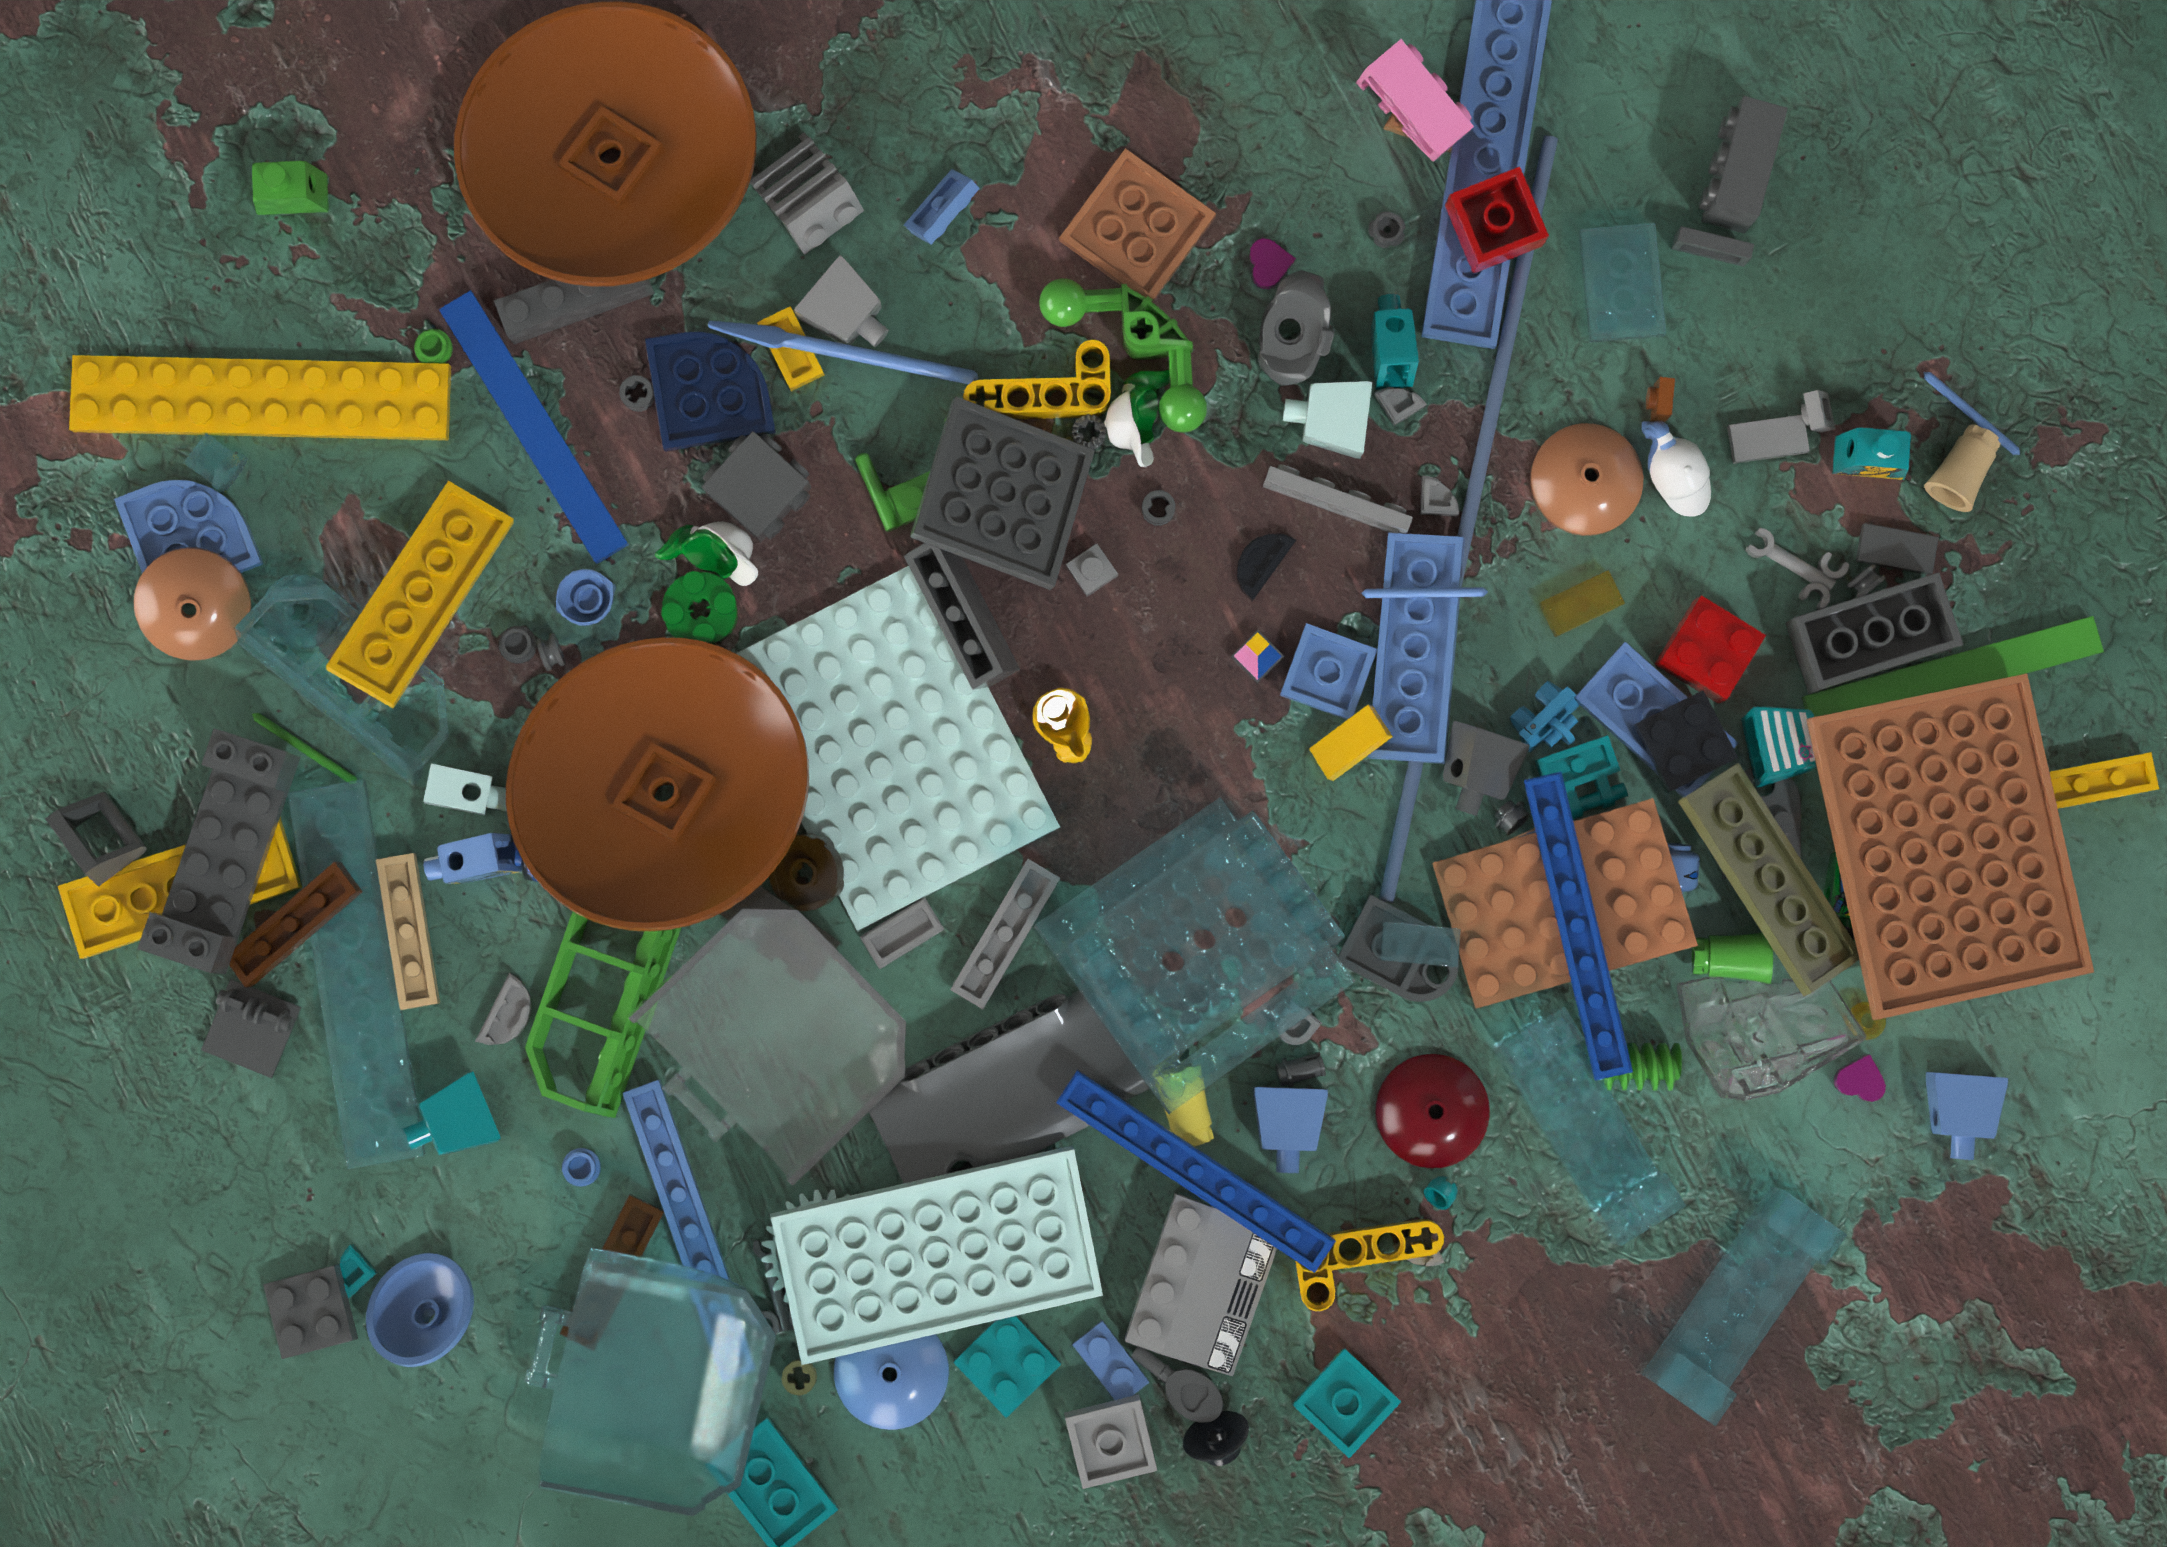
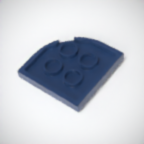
(706, 390)

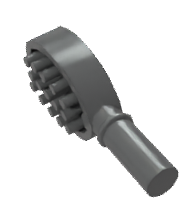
(1186, 1389)

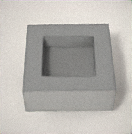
(1817, 411)
(1091, 570)

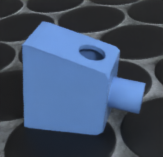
(1965, 1108)
(1289, 1122)

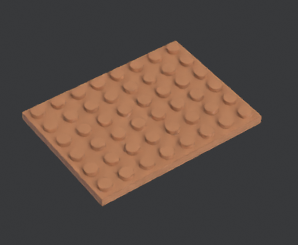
(1949, 846)

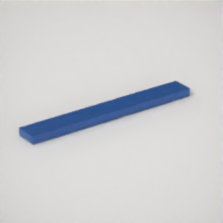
(533, 427)
(1578, 926)
(1196, 1171)

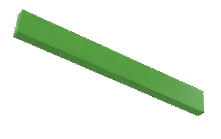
(1975, 666)

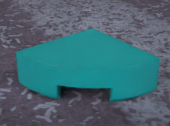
(355, 1270)

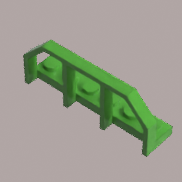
(623, 1037)

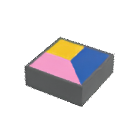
(1257, 657)

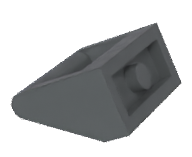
(98, 869)

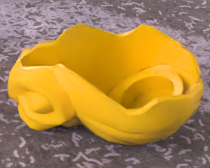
(1065, 722)

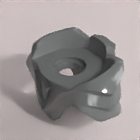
(1302, 299)

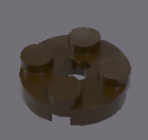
(826, 878)

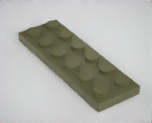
(1770, 879)

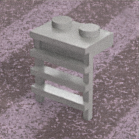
(815, 207)

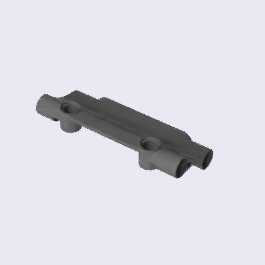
(1000, 1090)

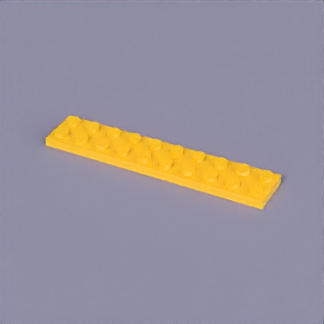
(260, 397)

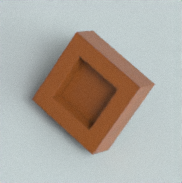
(1660, 399)

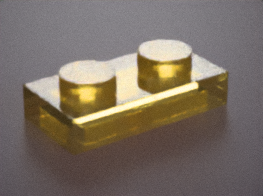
(1581, 603)

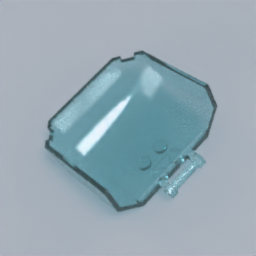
(651, 1384)

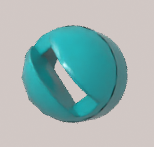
(1440, 1192)

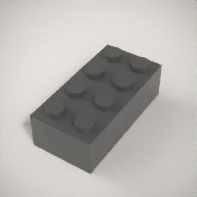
(1874, 633)

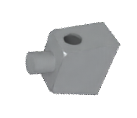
(842, 306)

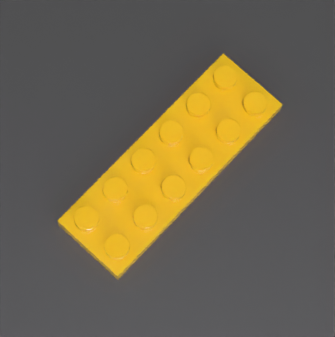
(420, 594)
(119, 908)

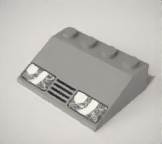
(1201, 1287)

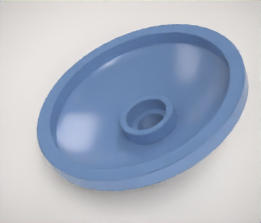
(408, 1298)
(898, 1403)

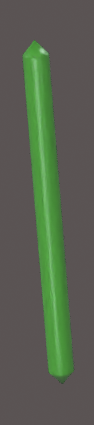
(303, 747)

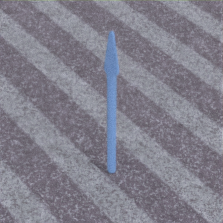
(776, 338)

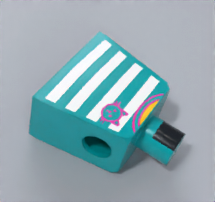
(1778, 743)

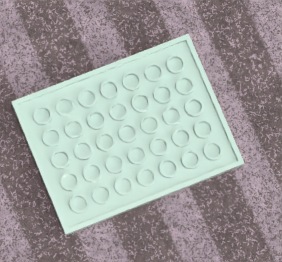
(901, 752)

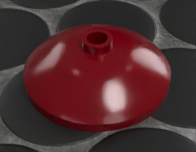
(1405, 1103)

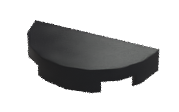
(1260, 561)

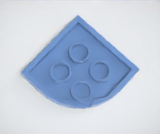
(184, 516)

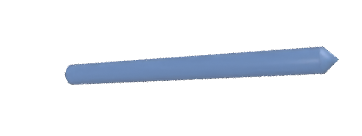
(1970, 412)
(1424, 592)

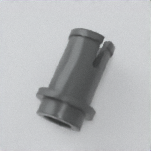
(1300, 1069)

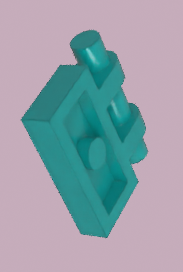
(1582, 765)

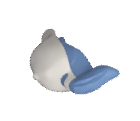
(1678, 470)

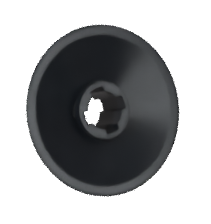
(1217, 1440)

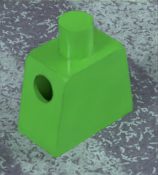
(286, 189)

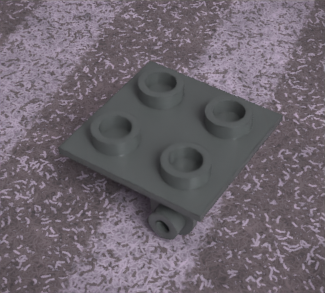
(250, 1028)

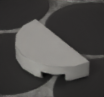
(508, 1014)

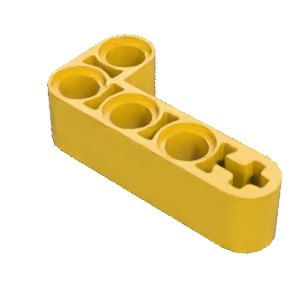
(1038, 388)
(1368, 1255)

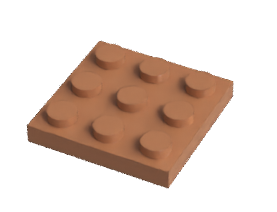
(1137, 226)

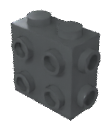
(758, 485)

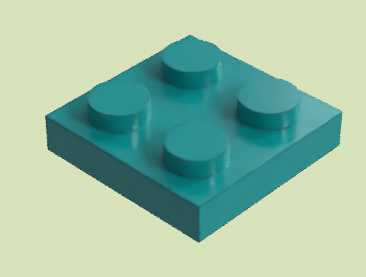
(1007, 1363)
(1346, 1402)

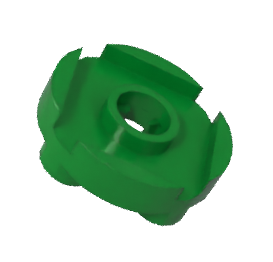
(694, 588)

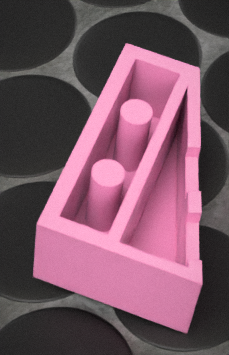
(1417, 99)

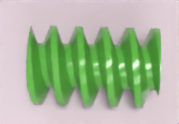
(1651, 1066)

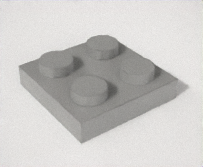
(1110, 1441)

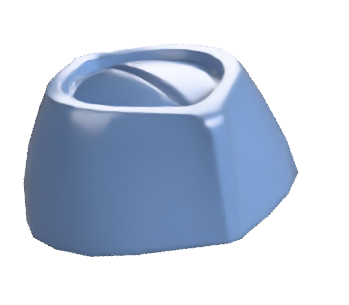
(585, 597)

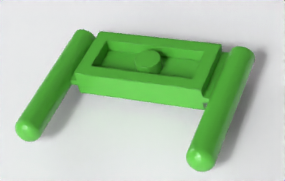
(897, 504)

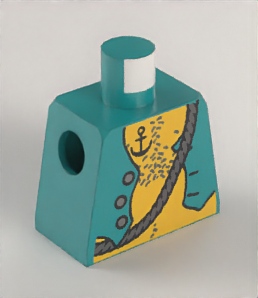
(1875, 453)

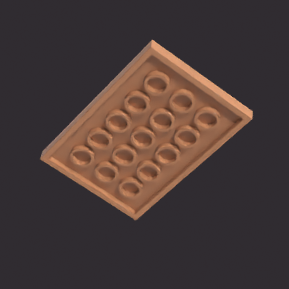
(1509, 918)

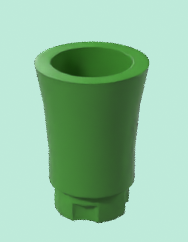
(1734, 957)

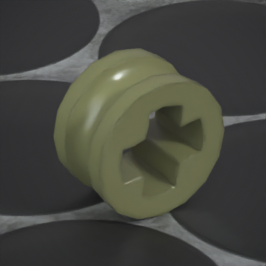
(791, 1386)

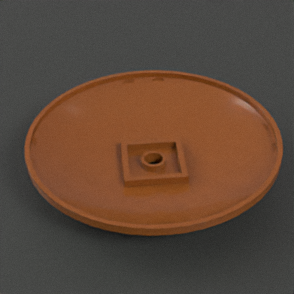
(594, 84)
(620, 731)

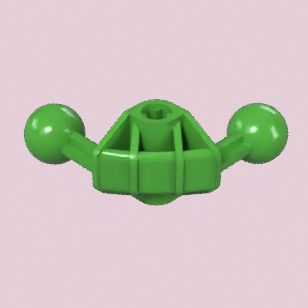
(1182, 405)

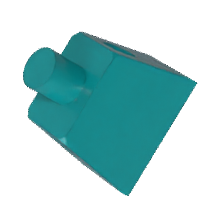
(1393, 344)
(454, 1119)

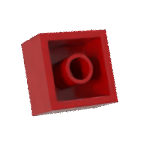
(1496, 220)
(1710, 649)

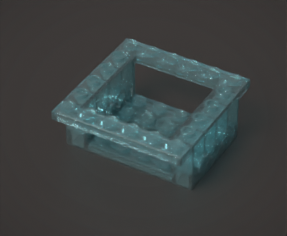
(1153, 905)

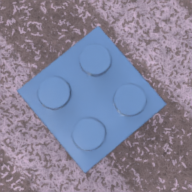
(1328, 672)

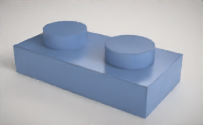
(941, 206)
(1110, 1362)

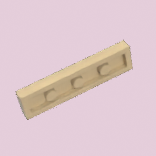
(407, 931)

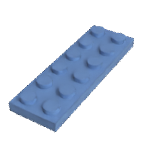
(1417, 647)

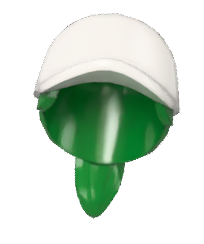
(1134, 412)
(714, 548)

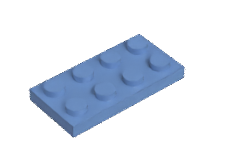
(1627, 693)

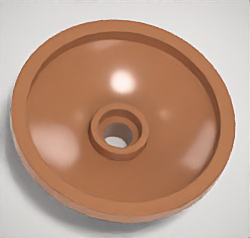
(1571, 499)
(194, 578)

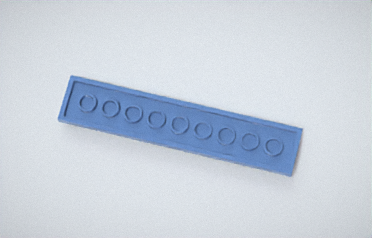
(1501, 98)

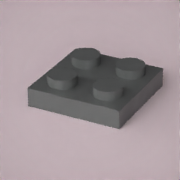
(310, 1311)

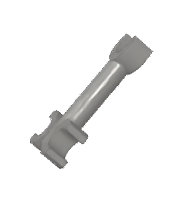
(1821, 579)

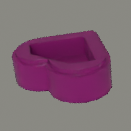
(1269, 263)
(1861, 1079)

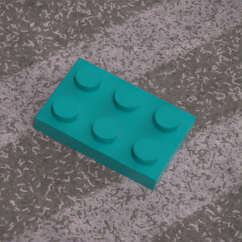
(779, 1490)

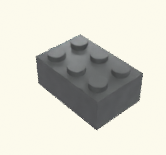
(1742, 164)

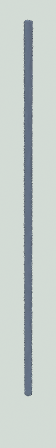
(1474, 490)

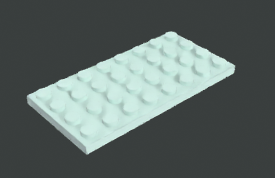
(936, 1254)

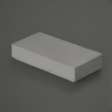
(1768, 439)
(902, 933)

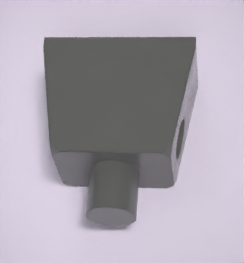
(1481, 764)

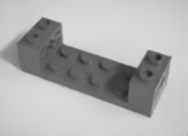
(222, 854)

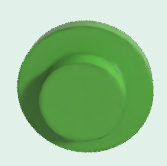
(433, 346)

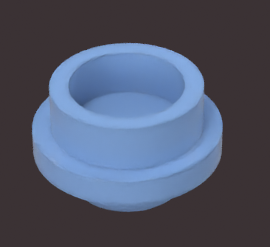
(581, 1167)

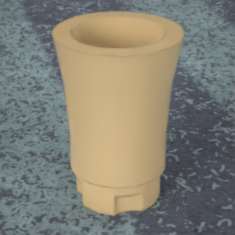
(1964, 469)

